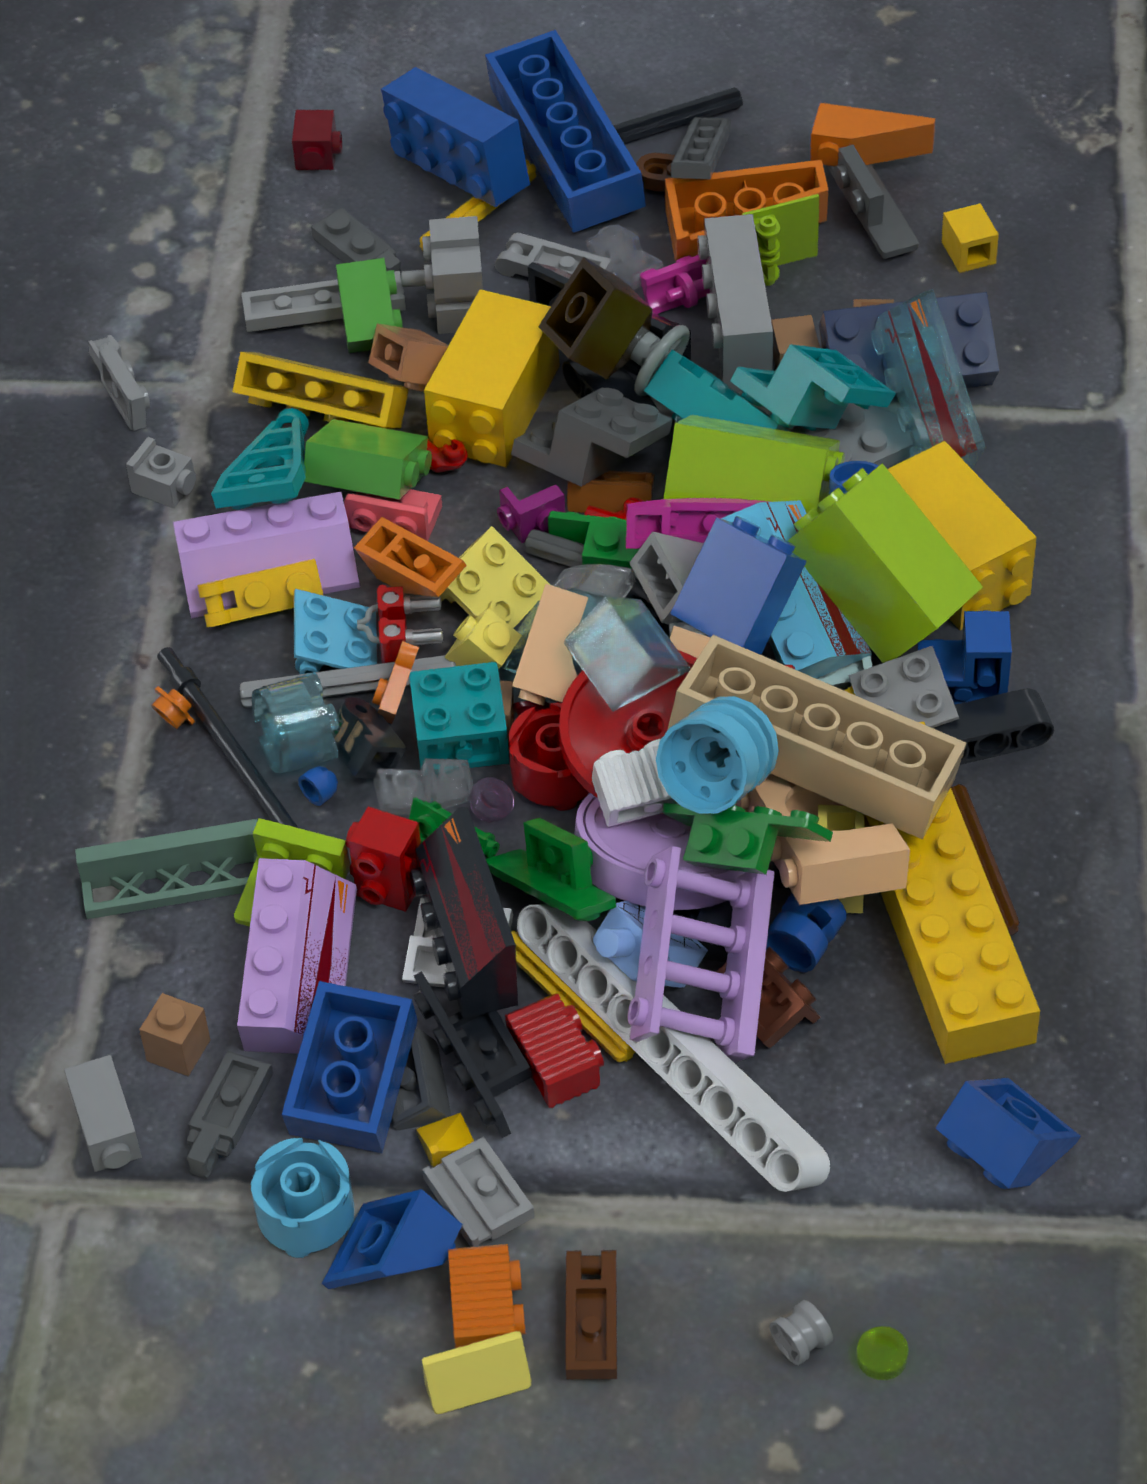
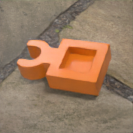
(389, 693)

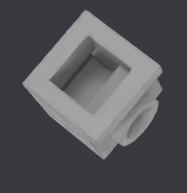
(160, 474)

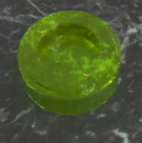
(882, 1353)

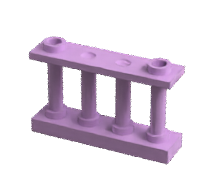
(743, 940)

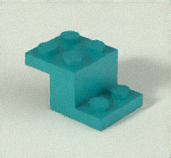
(811, 388)

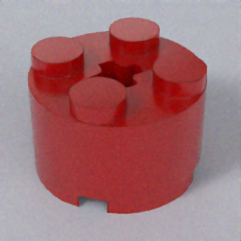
(538, 762)

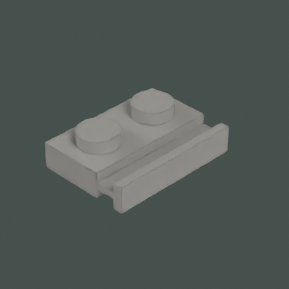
(479, 1192)

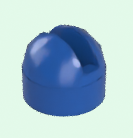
(318, 785)

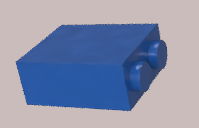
(739, 584)

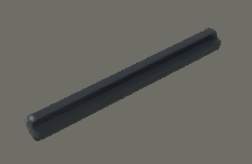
(679, 115)

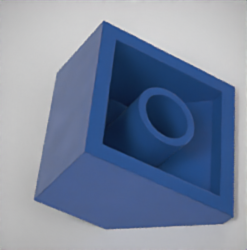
(1005, 1132)

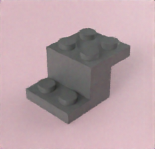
(592, 436)

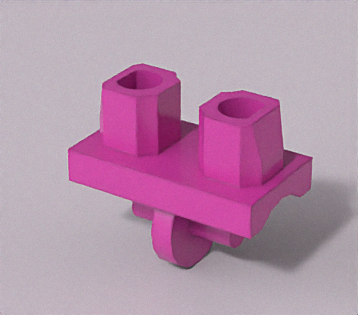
(674, 285)

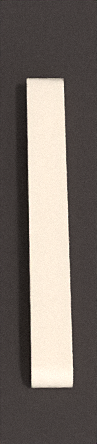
(684, 1060)

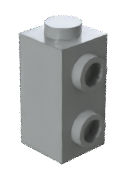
(103, 1113)

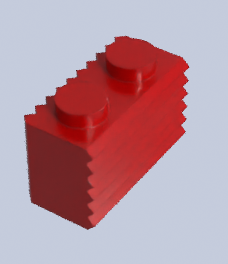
(556, 1049)

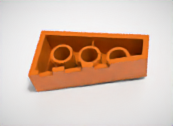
(736, 193)

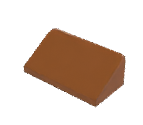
(610, 491)

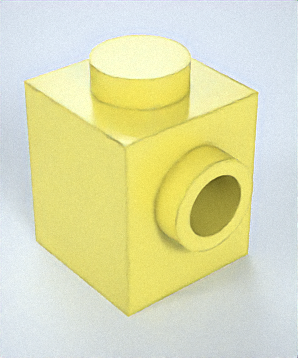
(483, 640)

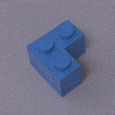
(980, 661)

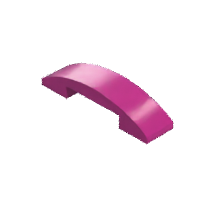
(678, 517)

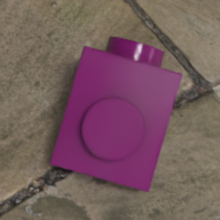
(529, 512)

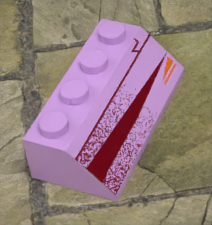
(294, 941)

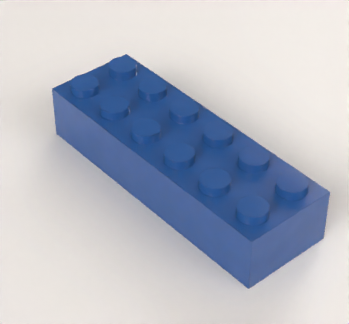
(566, 131)

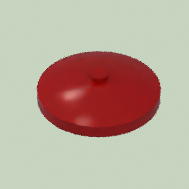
(592, 729)

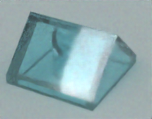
(624, 651)

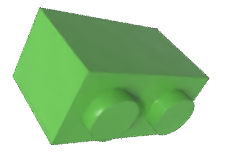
(366, 301)

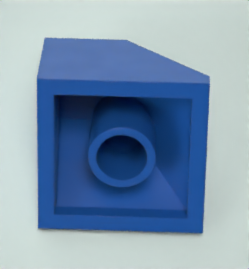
(393, 1239)

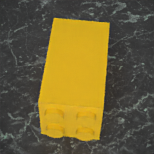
(491, 377)
(974, 524)

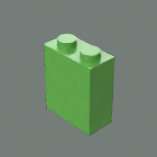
(366, 459)

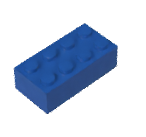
(455, 136)

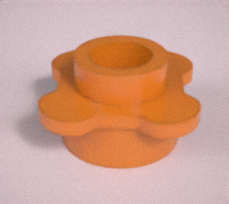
(172, 707)

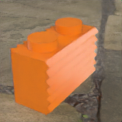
(482, 1293)

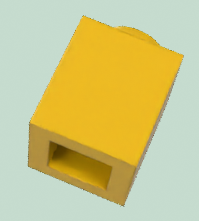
(969, 238)

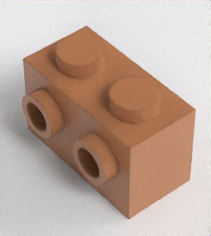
(406, 354)

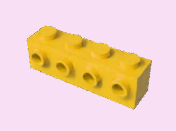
(320, 390)

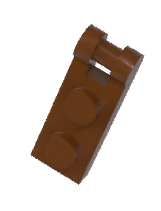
(591, 1316)

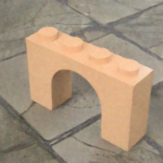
(547, 664)
(848, 866)

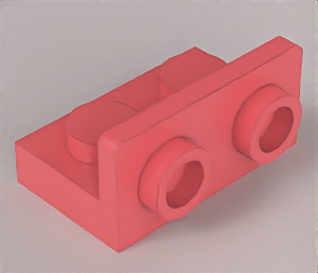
(414, 511)

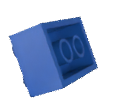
(350, 1067)

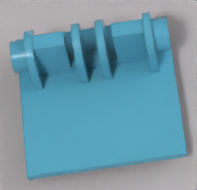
(329, 633)

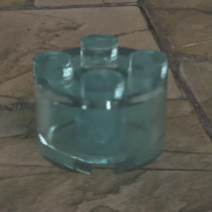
(295, 723)

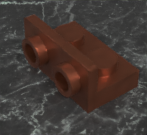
(781, 1002)

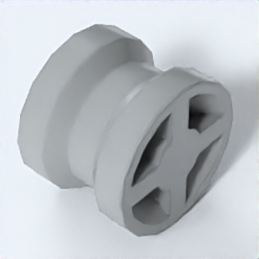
(801, 1332)

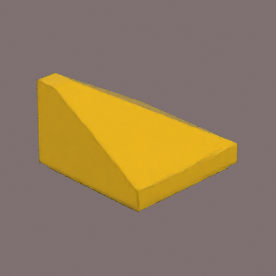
(444, 1137)

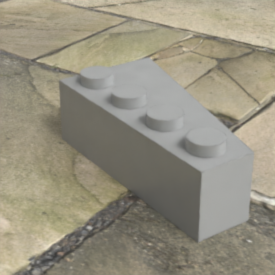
(737, 295)

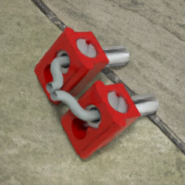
(393, 629)

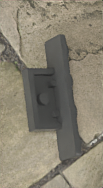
(873, 204)

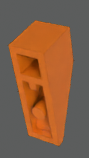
(874, 133)
(408, 560)

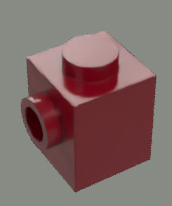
(315, 140)

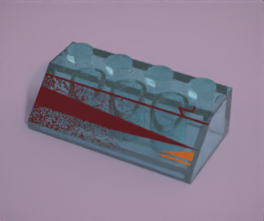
(927, 378)

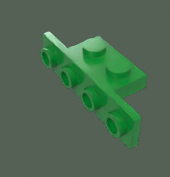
(601, 536)
(741, 838)
(554, 870)

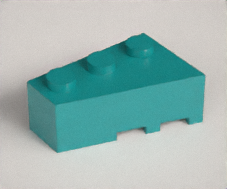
(695, 391)

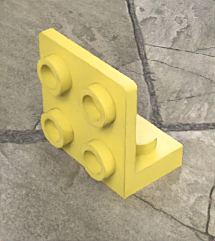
(495, 580)

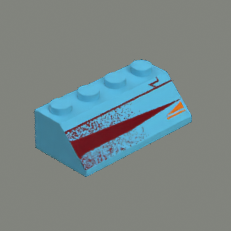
(811, 627)

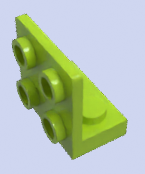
(292, 843)

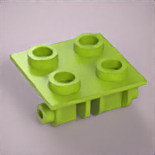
(786, 234)

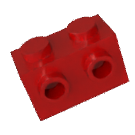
(381, 857)

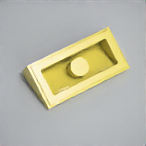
(476, 1372)

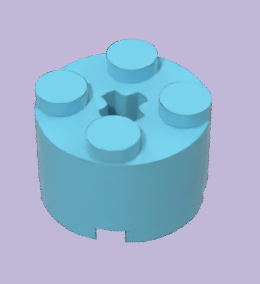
(302, 1196)

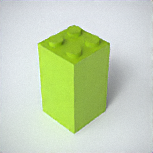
(749, 463)
(883, 563)

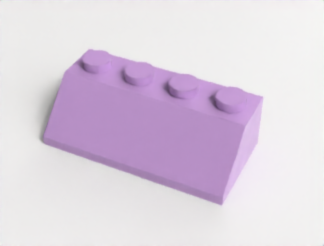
(267, 538)

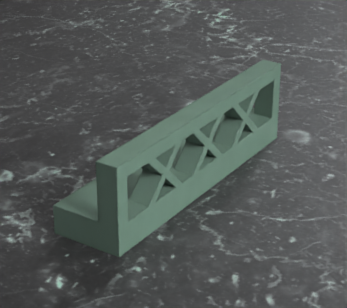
(171, 860)

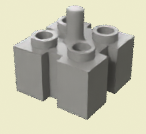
(453, 272)

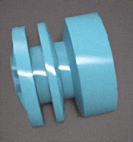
(717, 754)

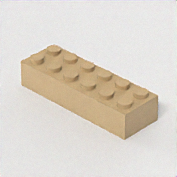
(832, 738)

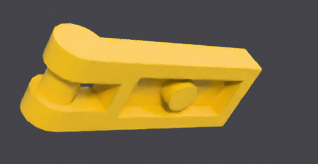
(259, 591)

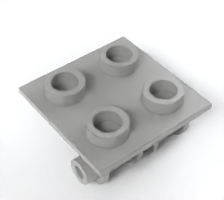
(909, 687)

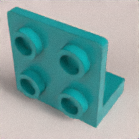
(460, 714)

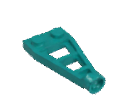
(245, 485)

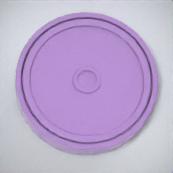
(626, 848)

